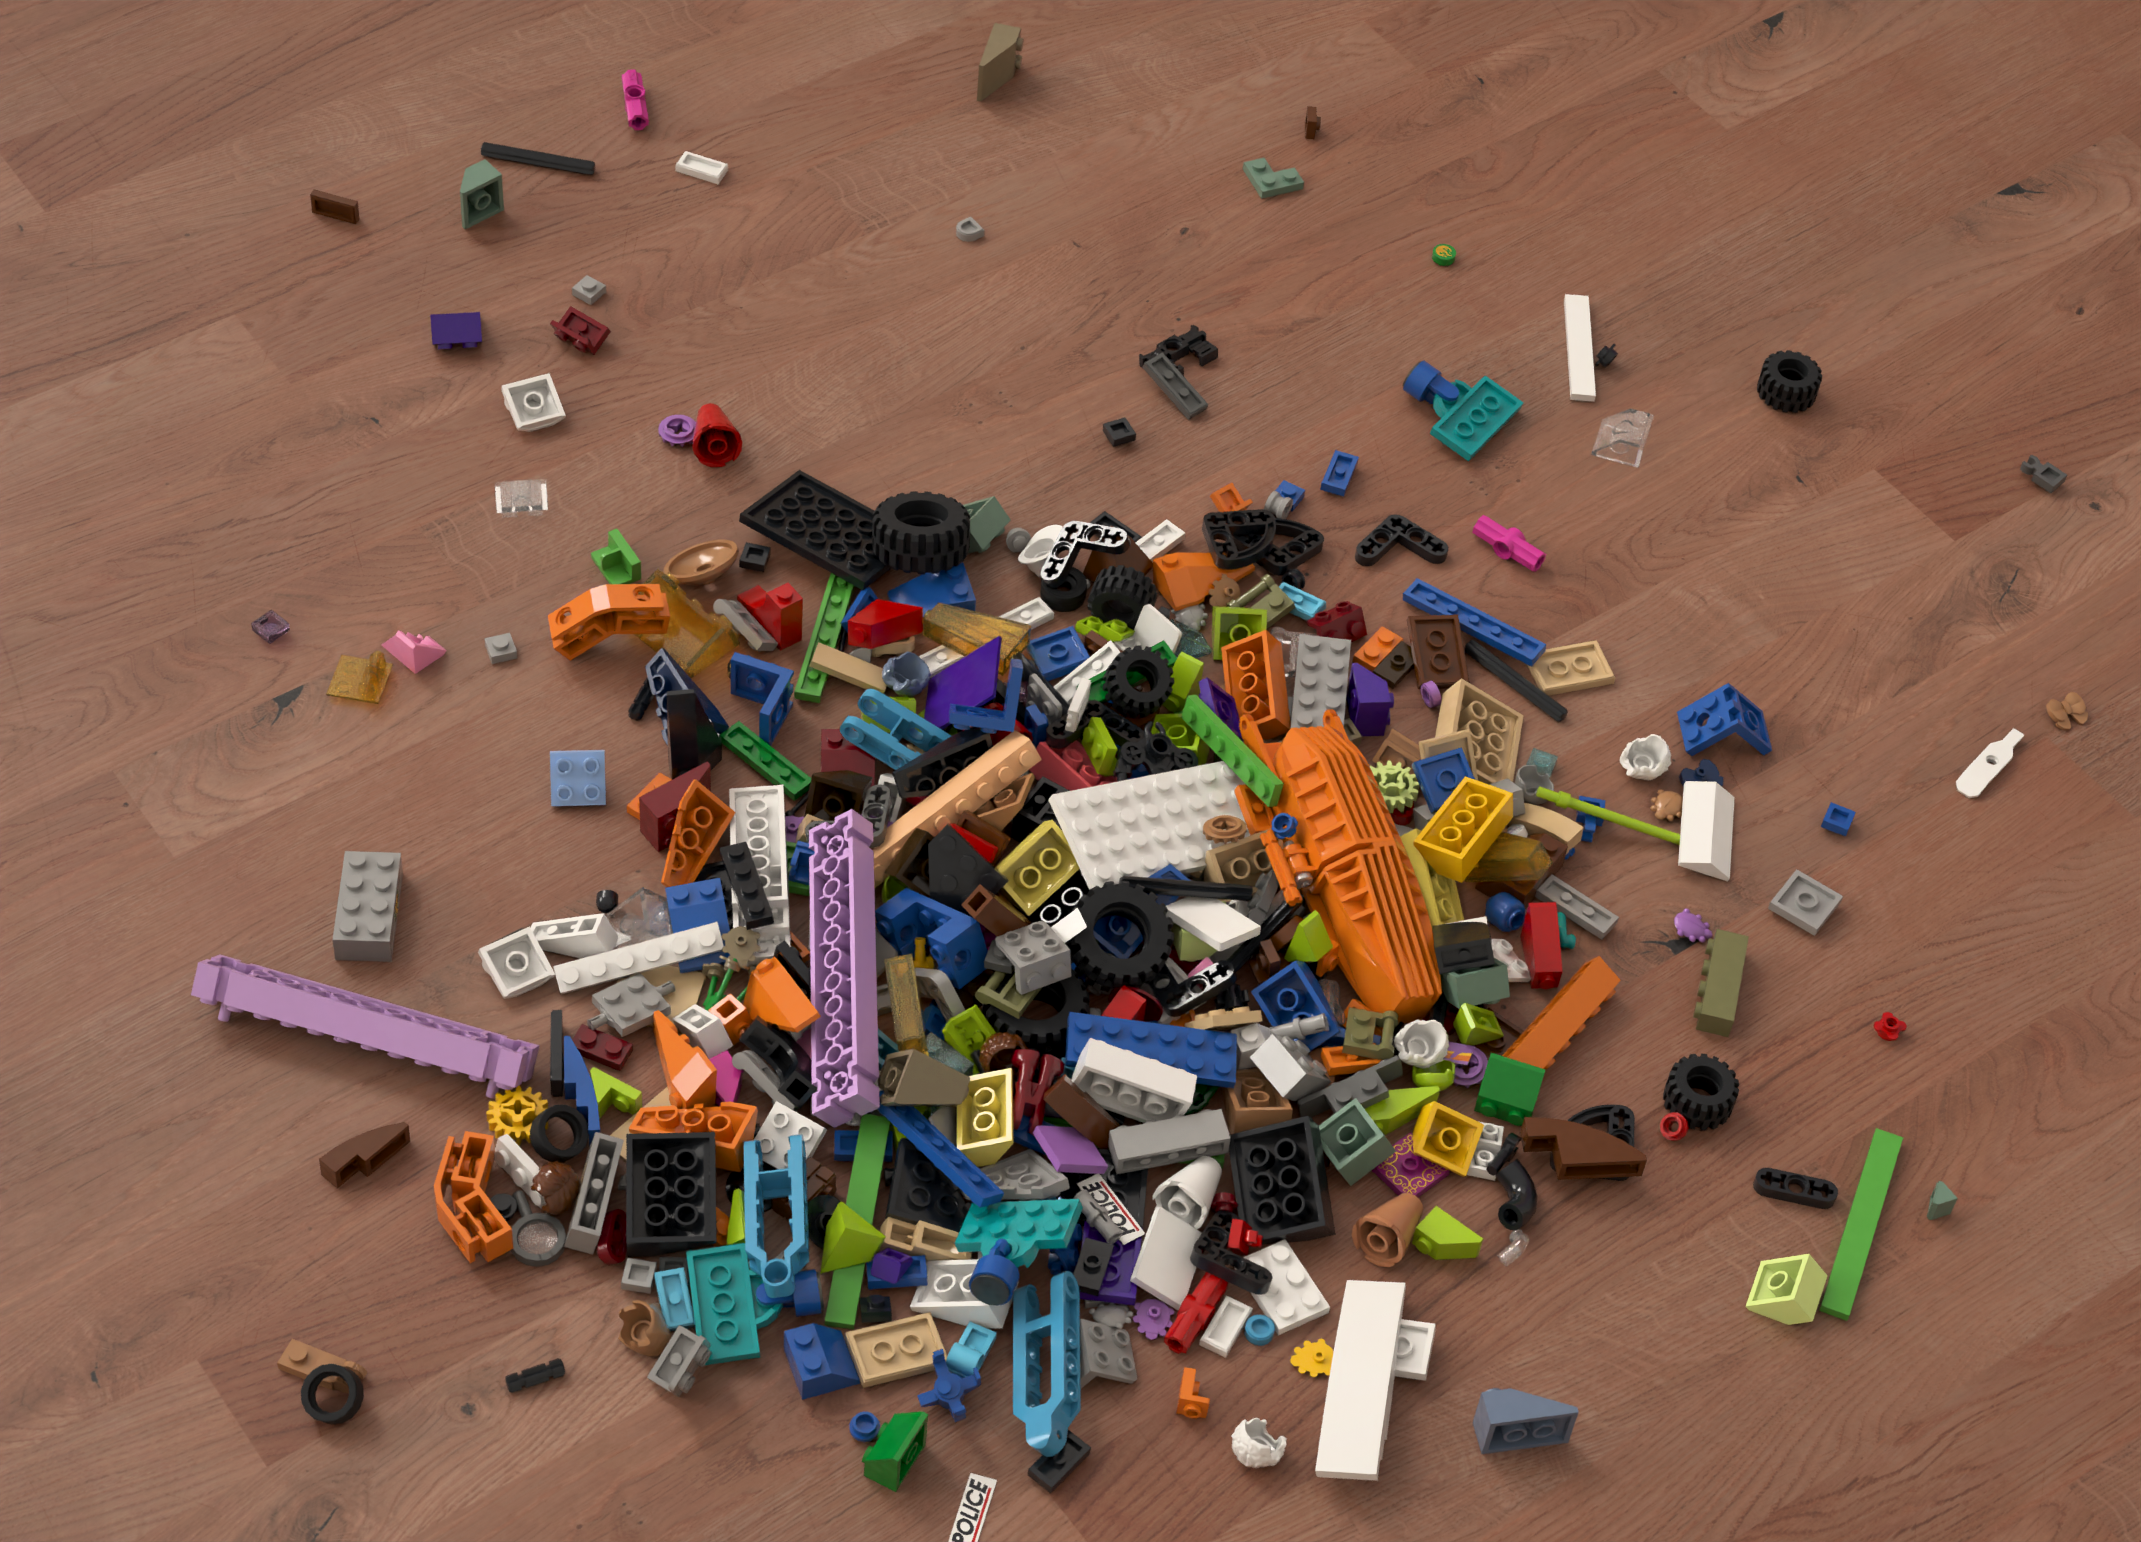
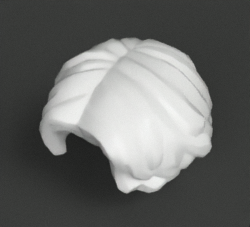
(1646, 757)
(1422, 1043)
(1255, 1446)

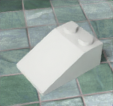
(950, 1297)

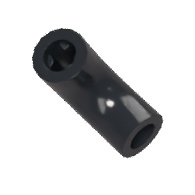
(1521, 1196)

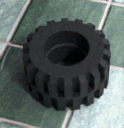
(1789, 381)
(1121, 595)
(1150, 666)
(1709, 1076)

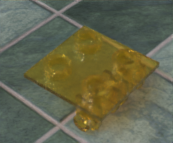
(360, 678)

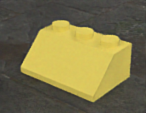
(1037, 867)
(986, 1117)

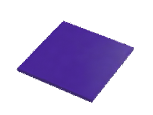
(966, 682)

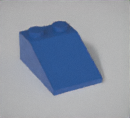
(928, 589)
(695, 906)
(1296, 994)

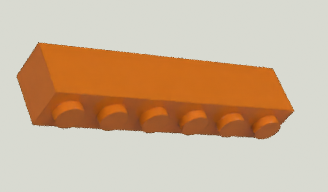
(1565, 1015)

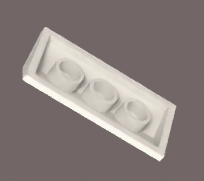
(1706, 829)

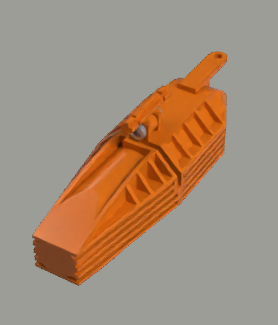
(1350, 866)

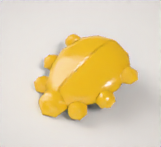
(1313, 1357)

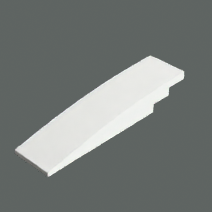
(762, 825)
(1361, 1381)

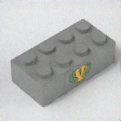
(368, 906)

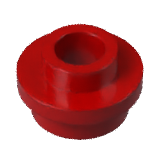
(1667, 1122)

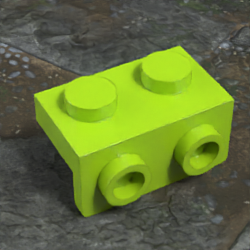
(1100, 747)
(968, 1032)

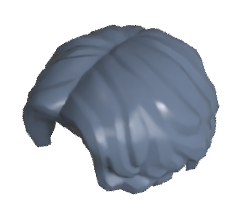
(906, 674)

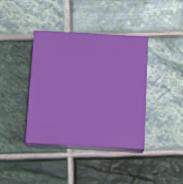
(1069, 1150)

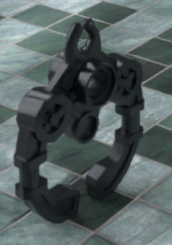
(1154, 752)

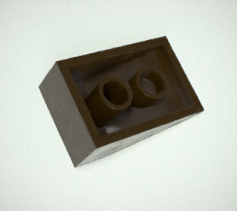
(911, 864)

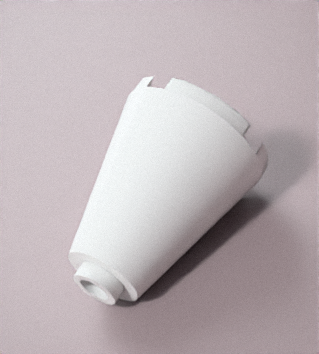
(1190, 1191)

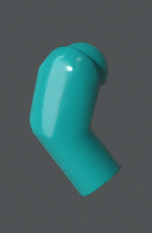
(1566, 940)

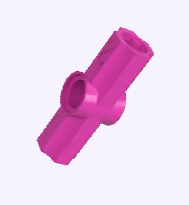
(635, 100)
(1509, 543)

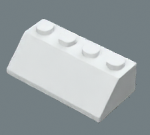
(1133, 1083)

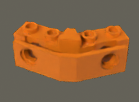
(607, 612)
(472, 1209)

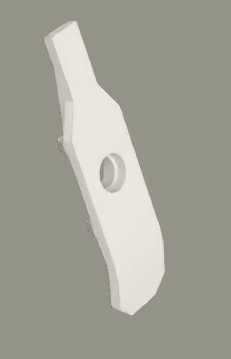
(1980, 772)

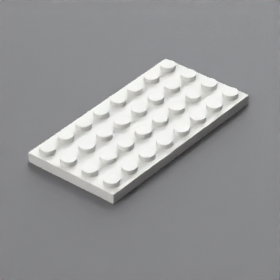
(1146, 821)

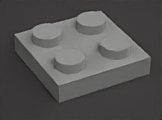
(1805, 902)

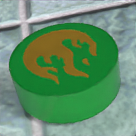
(1444, 254)

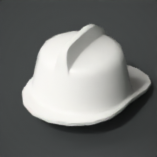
(1039, 548)

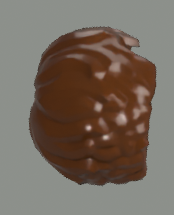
(998, 1051)
(558, 1187)

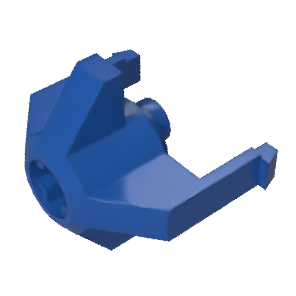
(949, 1388)

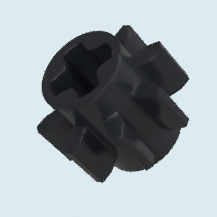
(1232, 998)

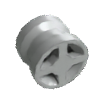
(1278, 505)

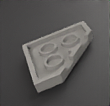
(1025, 1177)

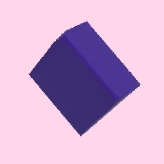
(890, 1265)

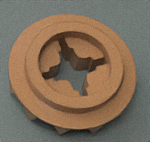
(1234, 828)

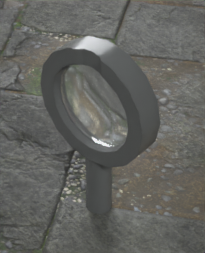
(536, 1236)

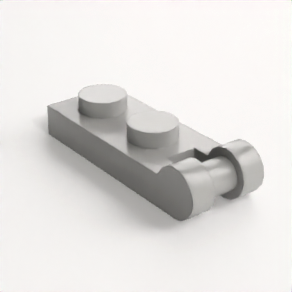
(745, 624)
(763, 1077)

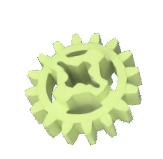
(1393, 784)

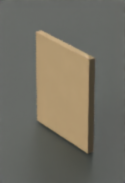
(687, 987)

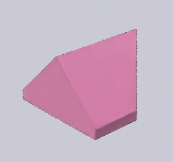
(413, 650)

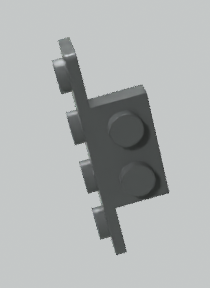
(1365, 1086)

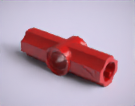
(1195, 1313)

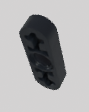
(1785, 1194)

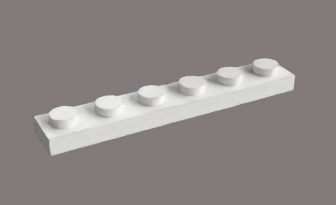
(638, 958)

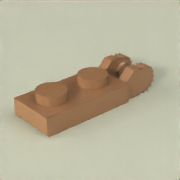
(301, 1359)

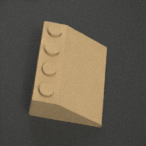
(1492, 725)

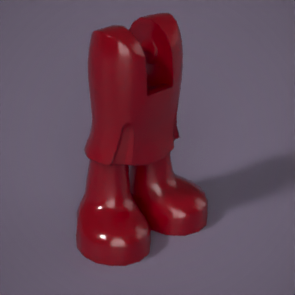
(1030, 1095)

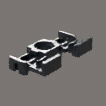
(1192, 340)

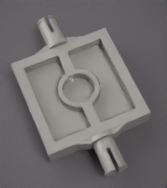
(630, 1004)

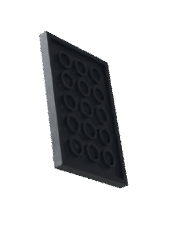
(819, 527)

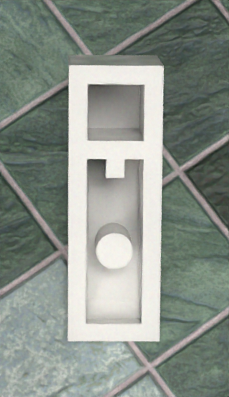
(576, 935)

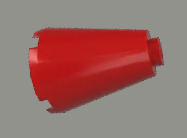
(715, 437)

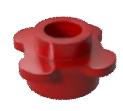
(1889, 1027)

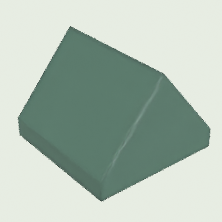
(1941, 1201)

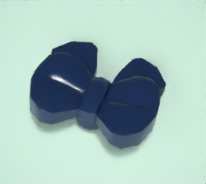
(1705, 772)

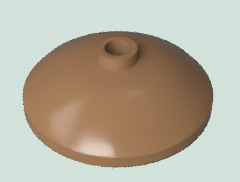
(703, 562)

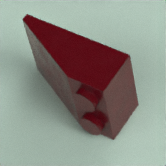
(843, 755)
(661, 806)

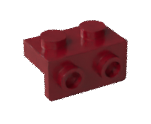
(581, 330)
(1340, 622)

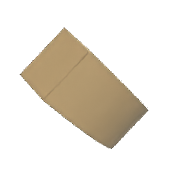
(1542, 820)
(921, 1239)

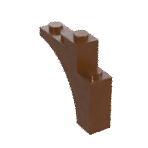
(994, 911)

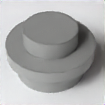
(1017, 539)

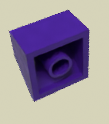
(456, 328)
(1368, 701)

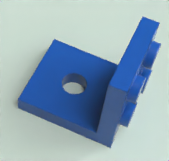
(771, 690)
(1727, 713)
(990, 719)

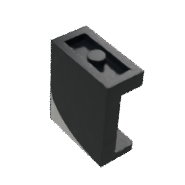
(1463, 945)

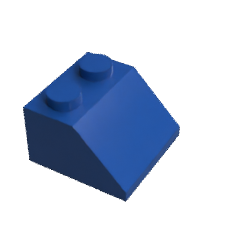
(819, 1360)

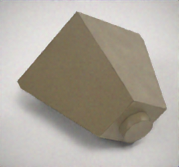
(920, 1081)

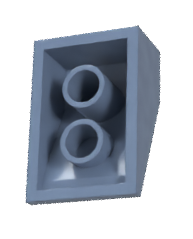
(1520, 1421)

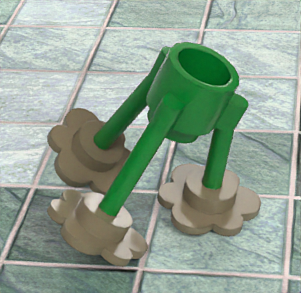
(717, 972)

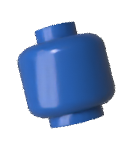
(1505, 912)

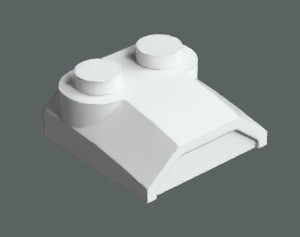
(533, 403)
(516, 963)

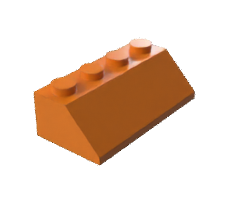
(1258, 682)

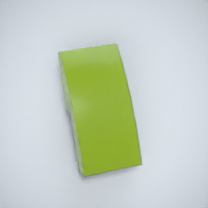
(1112, 630)

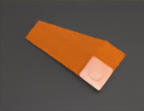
(1188, 577)
(778, 998)
(687, 1070)

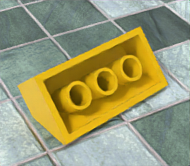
(1464, 828)

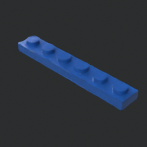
(1475, 622)
(943, 1154)

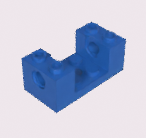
(952, 935)

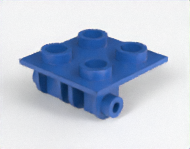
(1066, 1258)

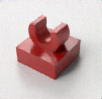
(1242, 1237)

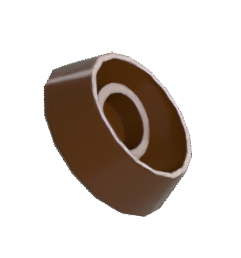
(1284, 935)

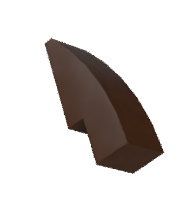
(1081, 1111)
(363, 1153)

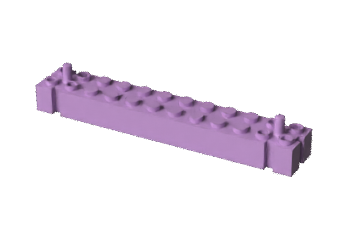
(843, 969)
(365, 1021)

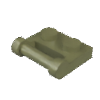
(1276, 602)
(1009, 998)
(1360, 1033)

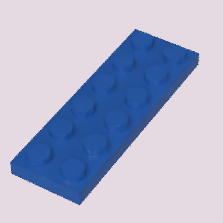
(1197, 1051)

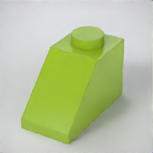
(1186, 677)
(1445, 1237)

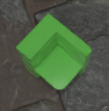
(617, 560)

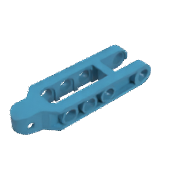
(898, 720)
(759, 1185)
(1029, 1328)

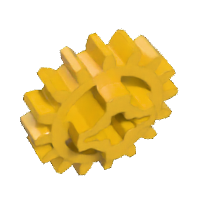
(515, 1113)

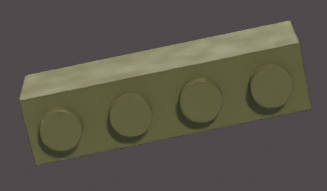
(1721, 982)

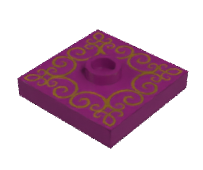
(1409, 1172)

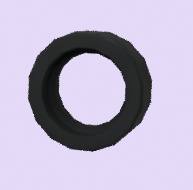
(545, 1148)
(310, 1386)

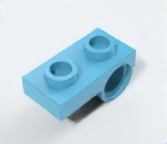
(970, 1350)

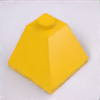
(1446, 1137)

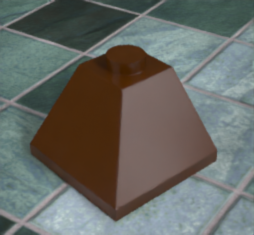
(1133, 557)

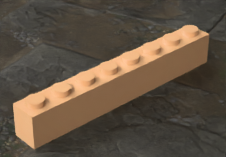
(963, 792)

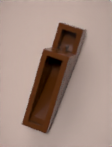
(1581, 1149)

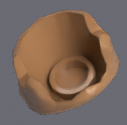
(644, 1328)

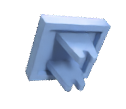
(577, 778)

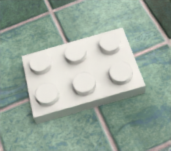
(1292, 1293)

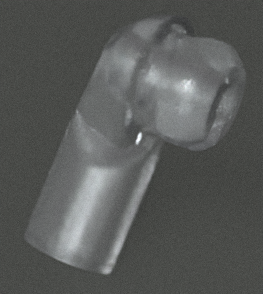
(1515, 1249)

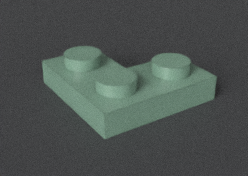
(1271, 183)

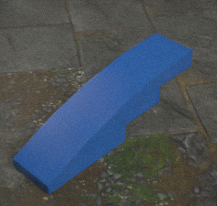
(580, 1086)

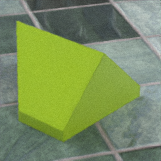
(849, 1240)

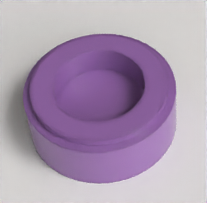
(1430, 694)

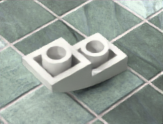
(1486, 1150)

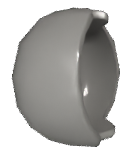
(1529, 781)

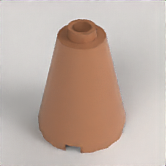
(1388, 1230)

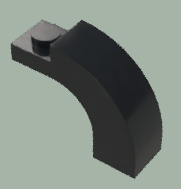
(784, 1056)

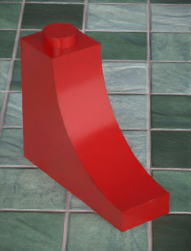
(777, 611)

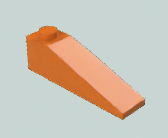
(696, 832)
(730, 1122)

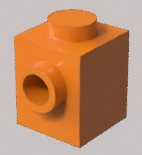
(733, 1017)

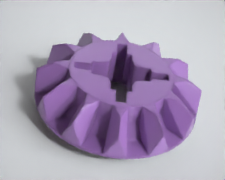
(672, 424)
(1478, 1064)

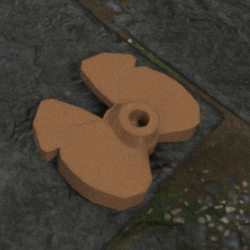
(2072, 705)

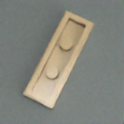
(847, 668)

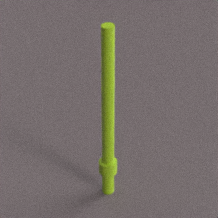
(1565, 800)

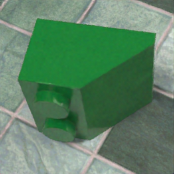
(1509, 1089)
(896, 1449)

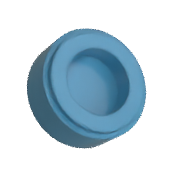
(1259, 1330)

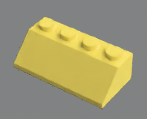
(1437, 890)

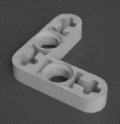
(938, 986)

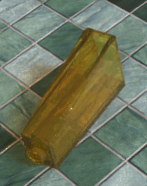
(969, 630)
(1511, 860)
(906, 1004)

